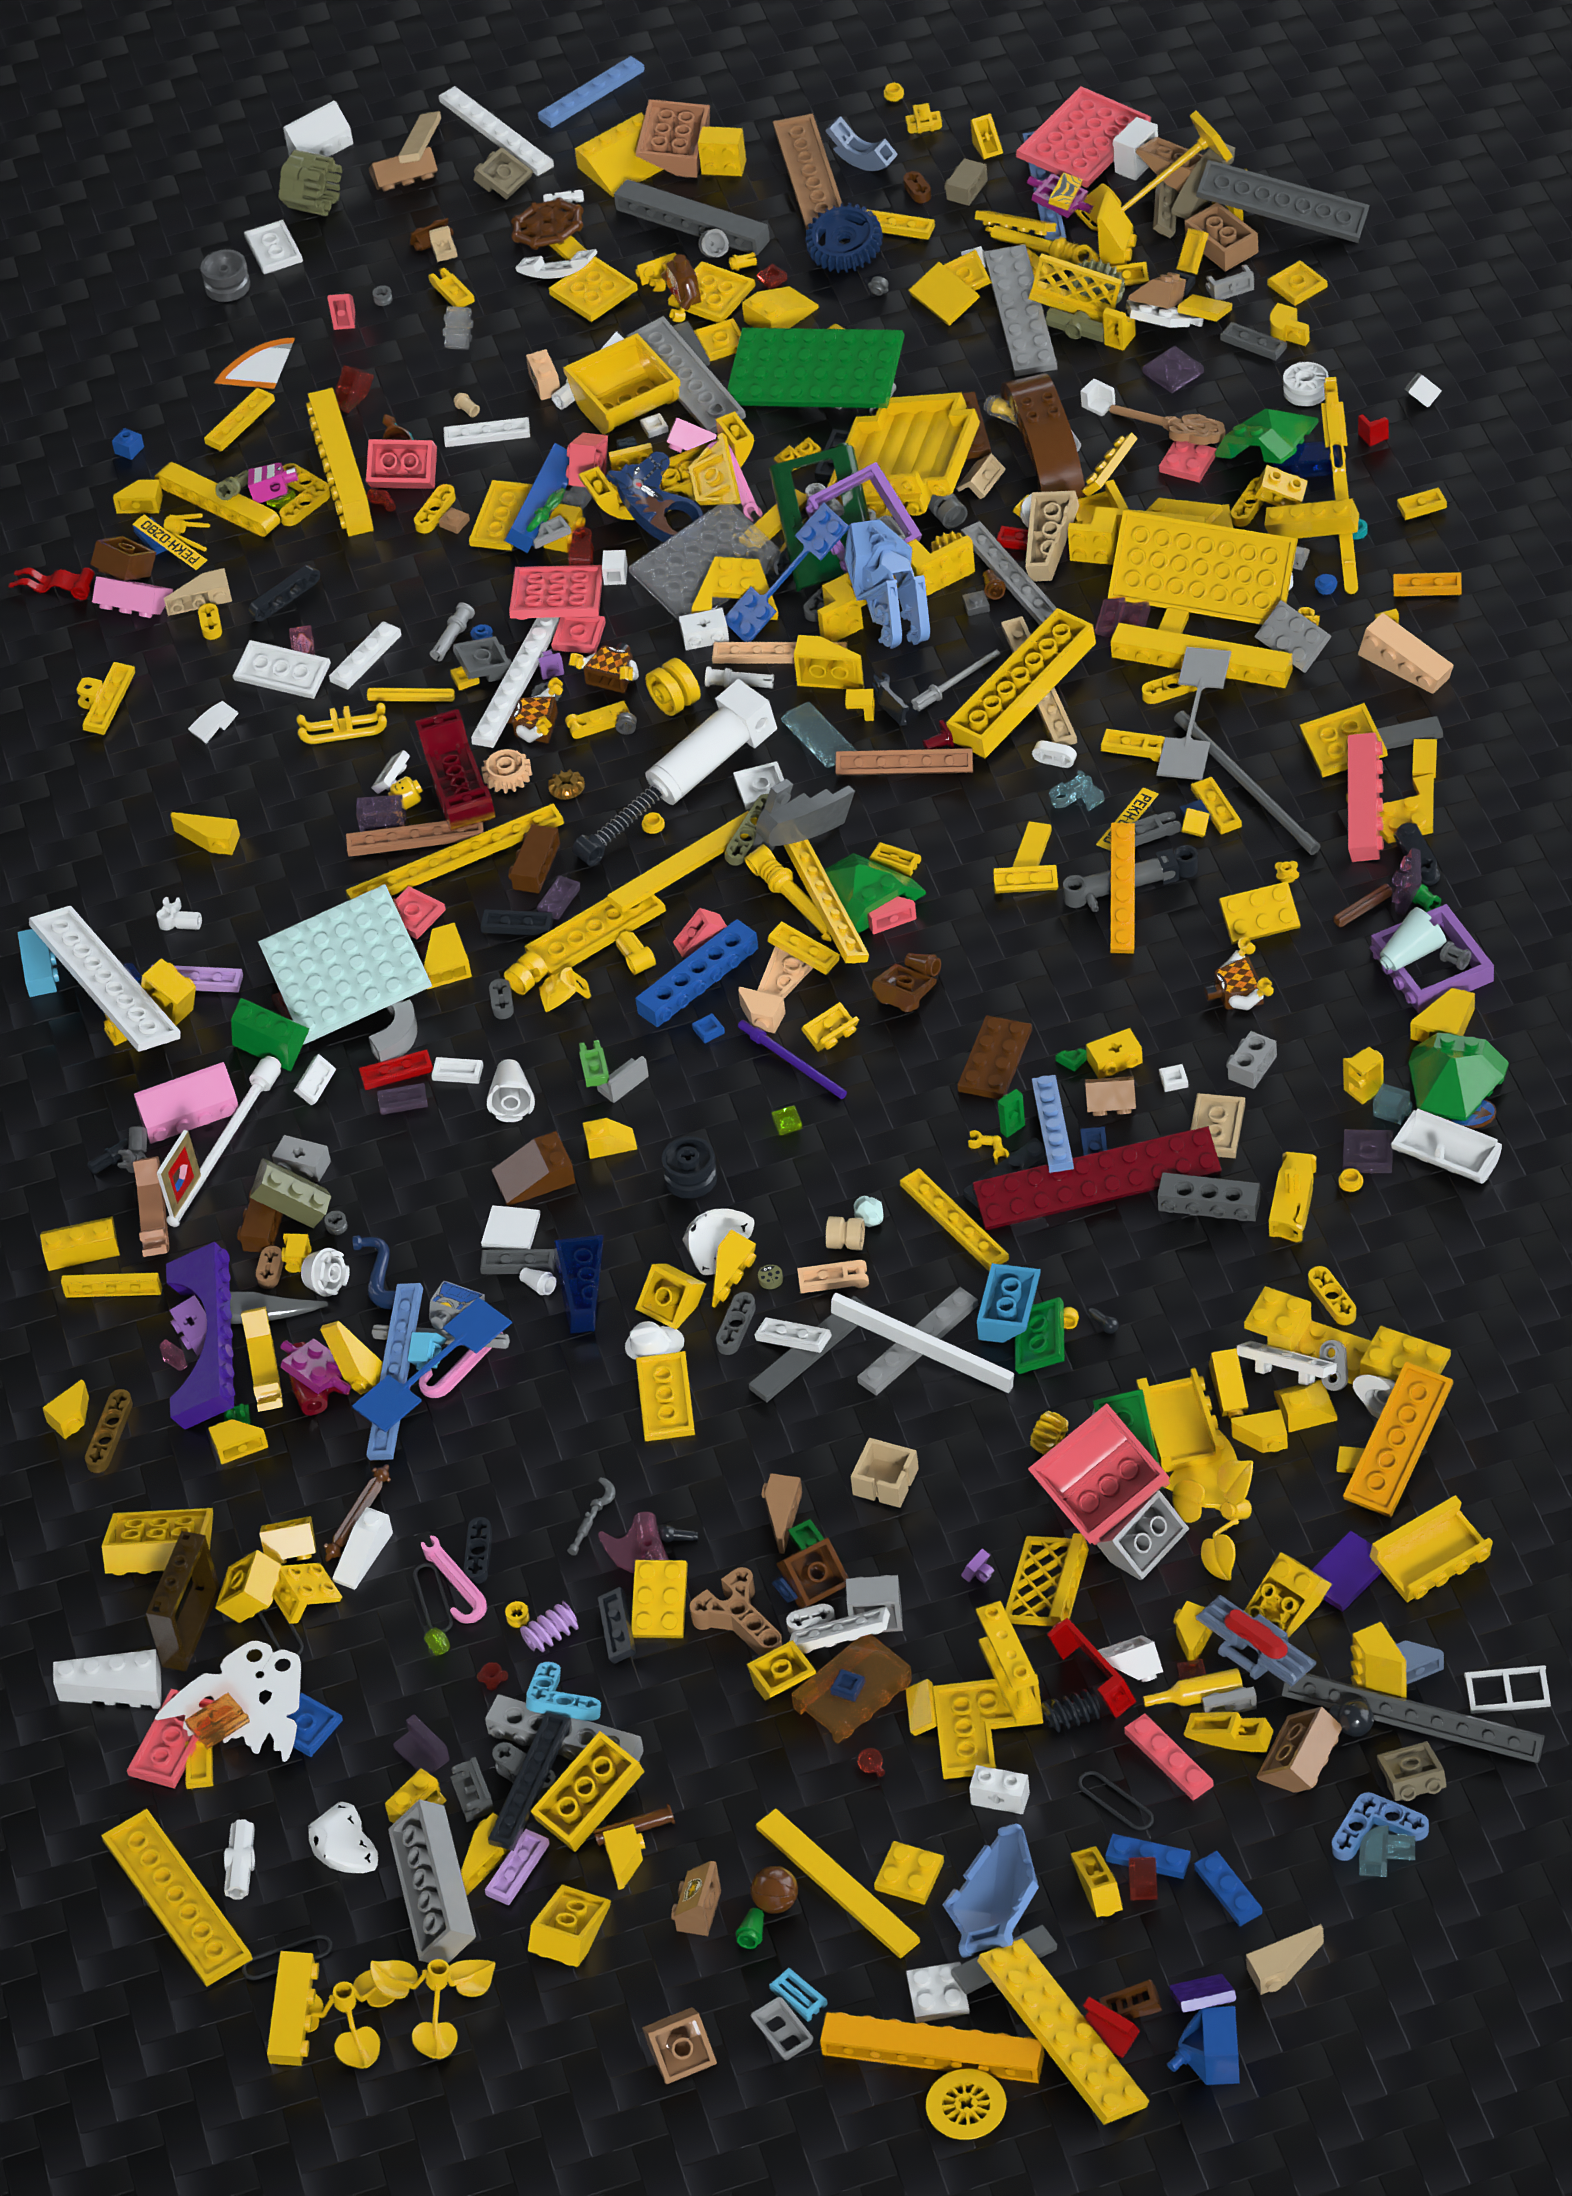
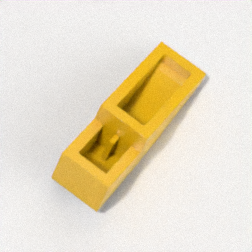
(1229, 1731)

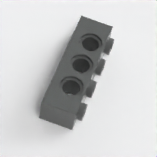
(1209, 1197)

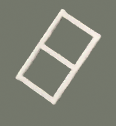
(1510, 1705)

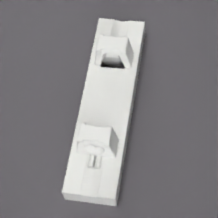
(1267, 1355)

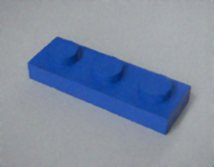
(1169, 1860)
(1228, 1888)

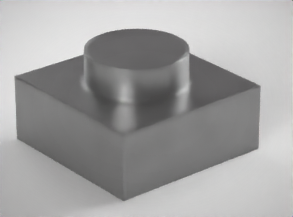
(976, 603)

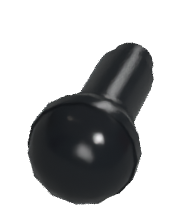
(1108, 1323)
(669, 1534)

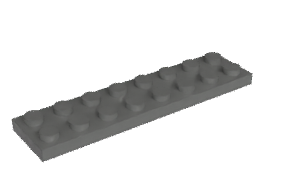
(1283, 201)

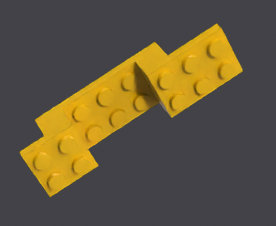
(1099, 540)
(940, 568)
(1289, 1327)

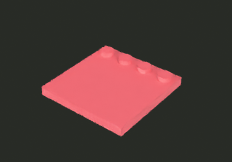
(556, 591)

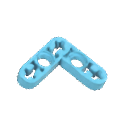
(555, 1702)

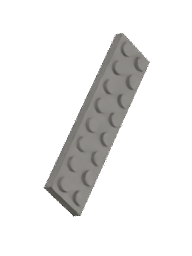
(1020, 317)
(699, 389)

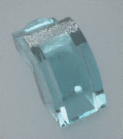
(1379, 1846)

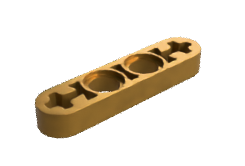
(105, 1430)

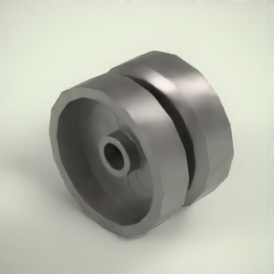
(225, 275)

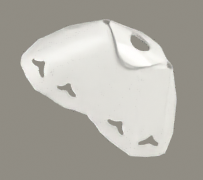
(710, 1232)
(341, 1840)

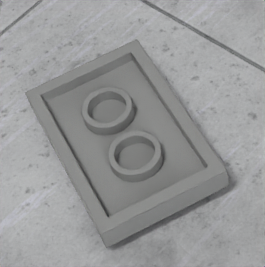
(1293, 633)

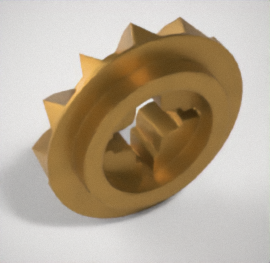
(566, 791)

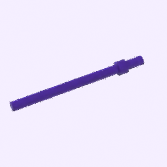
(759, 1036)

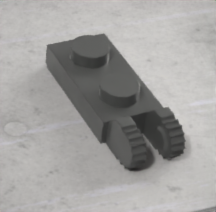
(1156, 827)

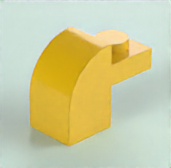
(1286, 327)

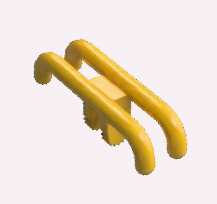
(342, 727)

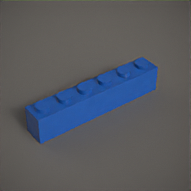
(550, 479)

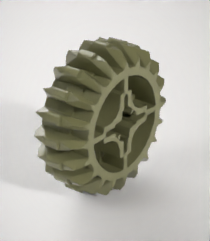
(1104, 269)

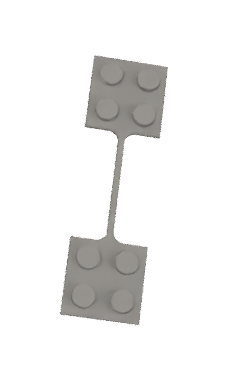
(1188, 756)

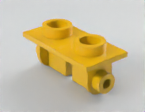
(653, 268)

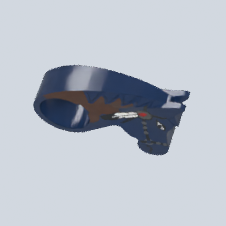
(644, 499)

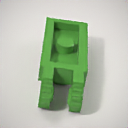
(594, 1065)

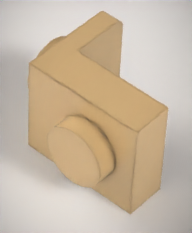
(442, 243)

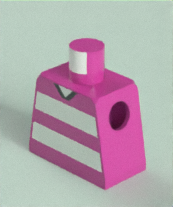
(270, 481)

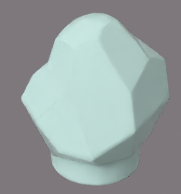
(868, 1209)

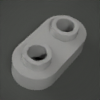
(1341, 1360)

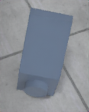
(1420, 1660)

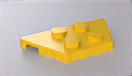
(714, 475)

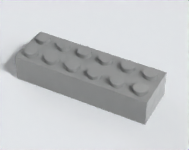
(431, 1882)

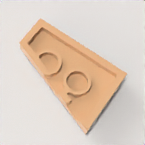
(782, 973)

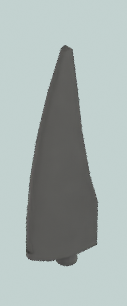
(275, 1306)

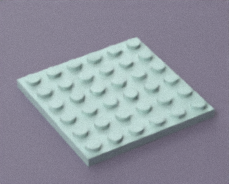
(345, 963)

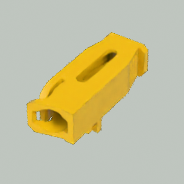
(1292, 1196)

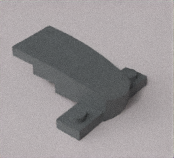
(800, 818)

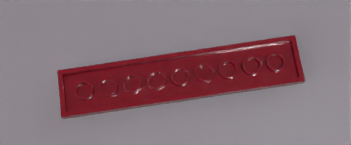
(1095, 1178)

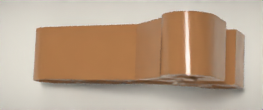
(736, 1613)

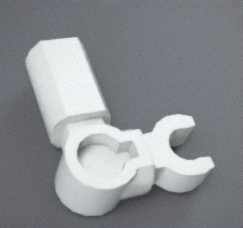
(170, 917)

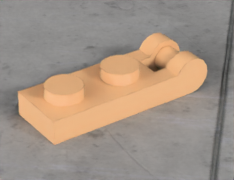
(833, 1276)

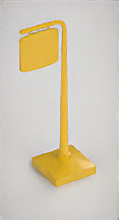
(1208, 138)

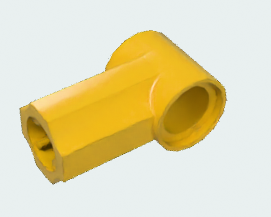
(637, 956)

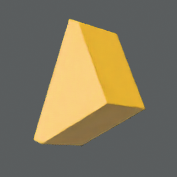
(985, 137)

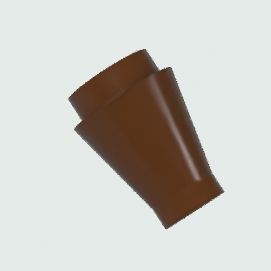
(993, 585)
(924, 963)

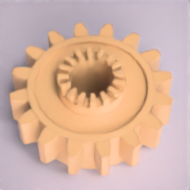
(506, 770)

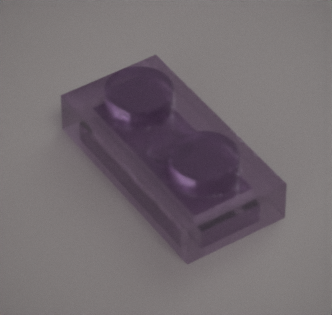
(559, 896)
(402, 1098)

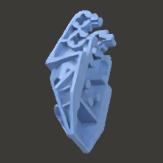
(872, 559)

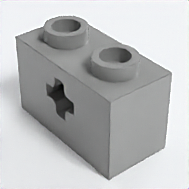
(302, 1157)

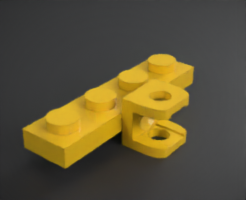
(104, 698)

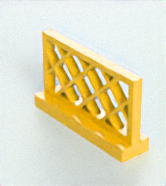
(1071, 300)
(1067, 1580)

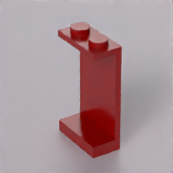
(1114, 1691)

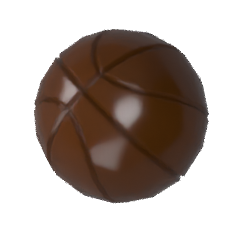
(774, 1889)

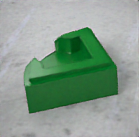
(1072, 1059)

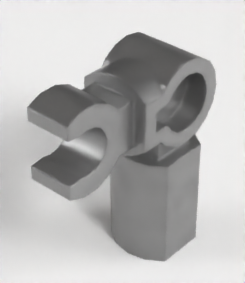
(136, 1148)

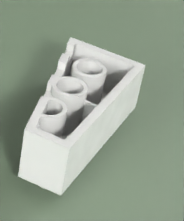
(111, 1679)

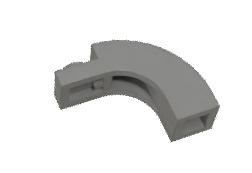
(399, 1036)

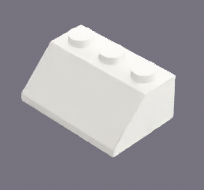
(319, 132)

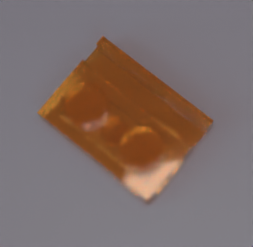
(217, 1720)

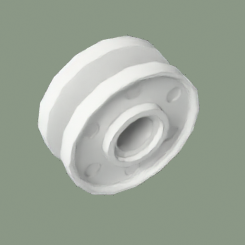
(1304, 383)

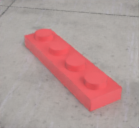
(1168, 1756)

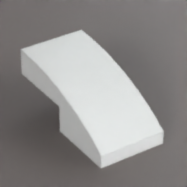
(209, 722)

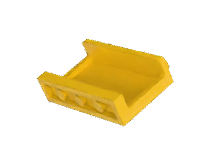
(1182, 1422)
(1429, 1550)

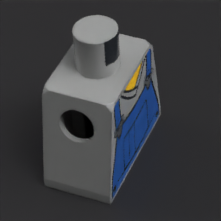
(449, 1302)

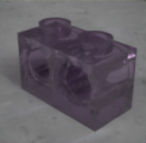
(380, 812)

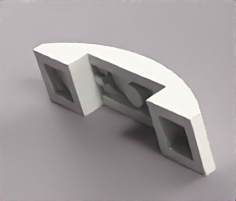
(537, 268)

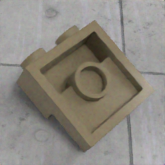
(502, 173)
(1412, 1771)

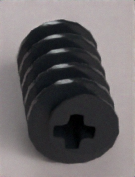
(1071, 1709)

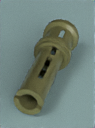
(232, 485)

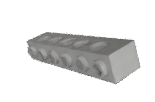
(508, 1711)

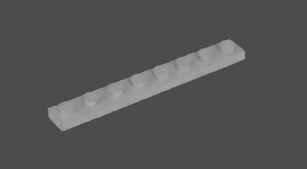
(1009, 572)

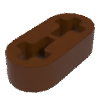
(914, 183)

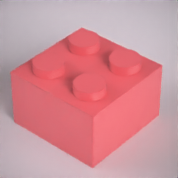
(586, 453)

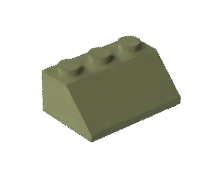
(290, 1194)

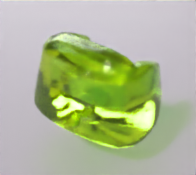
(437, 1641)

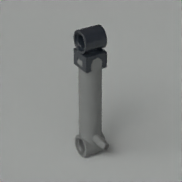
(1164, 867)

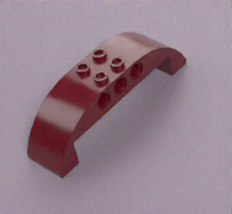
(454, 770)

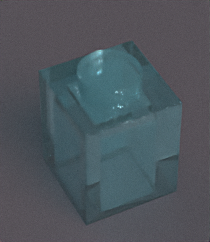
(1392, 1104)

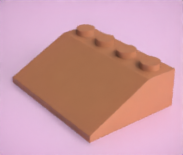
(672, 136)

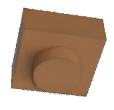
(454, 520)

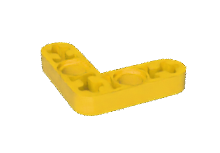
(294, 512)

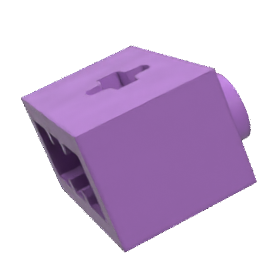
(192, 1321)

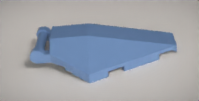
(994, 1893)

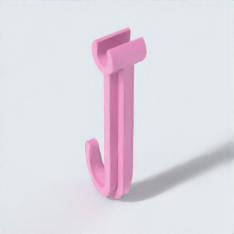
(746, 497)
(453, 1376)
(459, 1581)

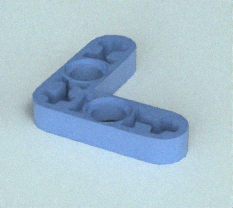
(1376, 1816)

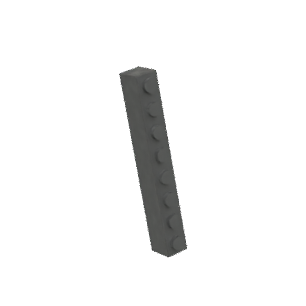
(690, 216)

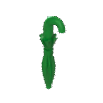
(542, 514)

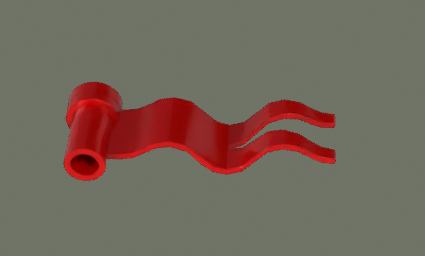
(76, 583)

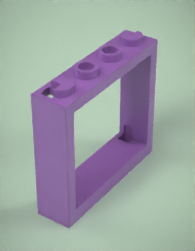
(885, 491)
(1480, 974)

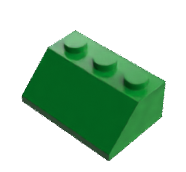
(267, 1033)

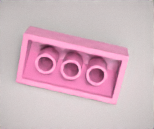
(186, 1102)

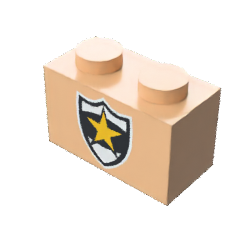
(543, 374)

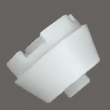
(325, 1272)

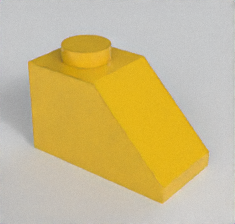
(139, 497)
(608, 1137)
(68, 1410)
(1261, 1431)
(236, 1439)
(1191, 1632)
(624, 1852)

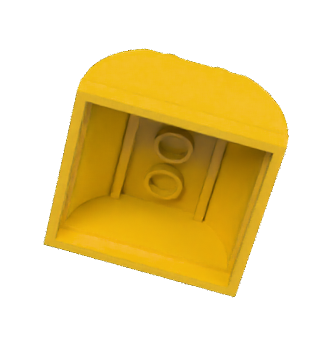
(621, 383)

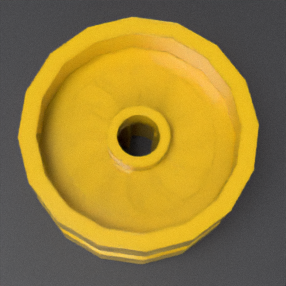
(672, 686)

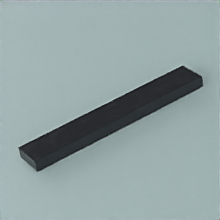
(529, 1781)

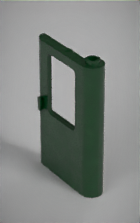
(811, 569)

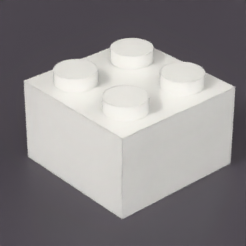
(1125, 145)

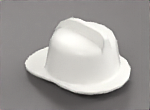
(651, 1340)
(1373, 1392)

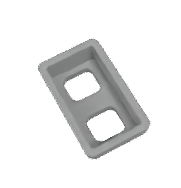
(793, 2027)

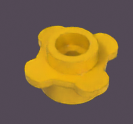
(1287, 871)

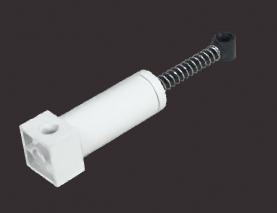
(741, 719)

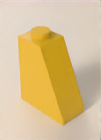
(446, 957)
(1446, 1015)
(1228, 1383)

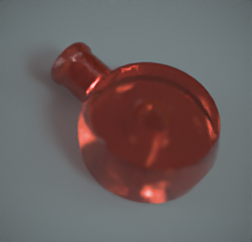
(871, 1761)

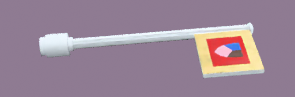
(180, 1172)

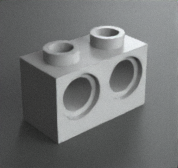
(1251, 1059)

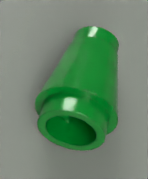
(750, 1931)

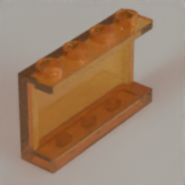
(884, 1678)

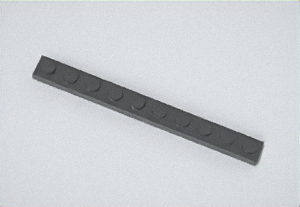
(1421, 1717)

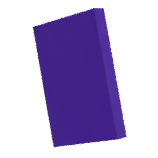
(1348, 1569)
(1202, 1993)

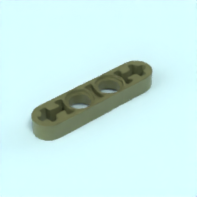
(745, 828)

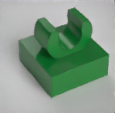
(238, 1413)

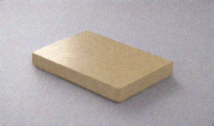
(1224, 1120)

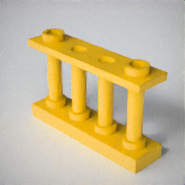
(1008, 1663)

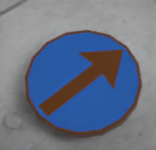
(1482, 1116)

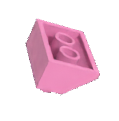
(687, 436)
(130, 596)

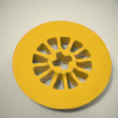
(966, 2079)

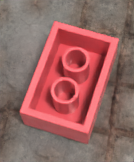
(401, 464)

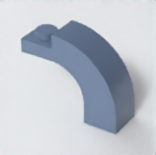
(859, 152)

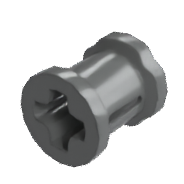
(1462, 956)

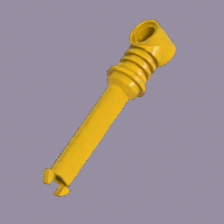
(1058, 248)
(780, 880)

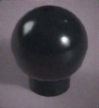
(1354, 1716)

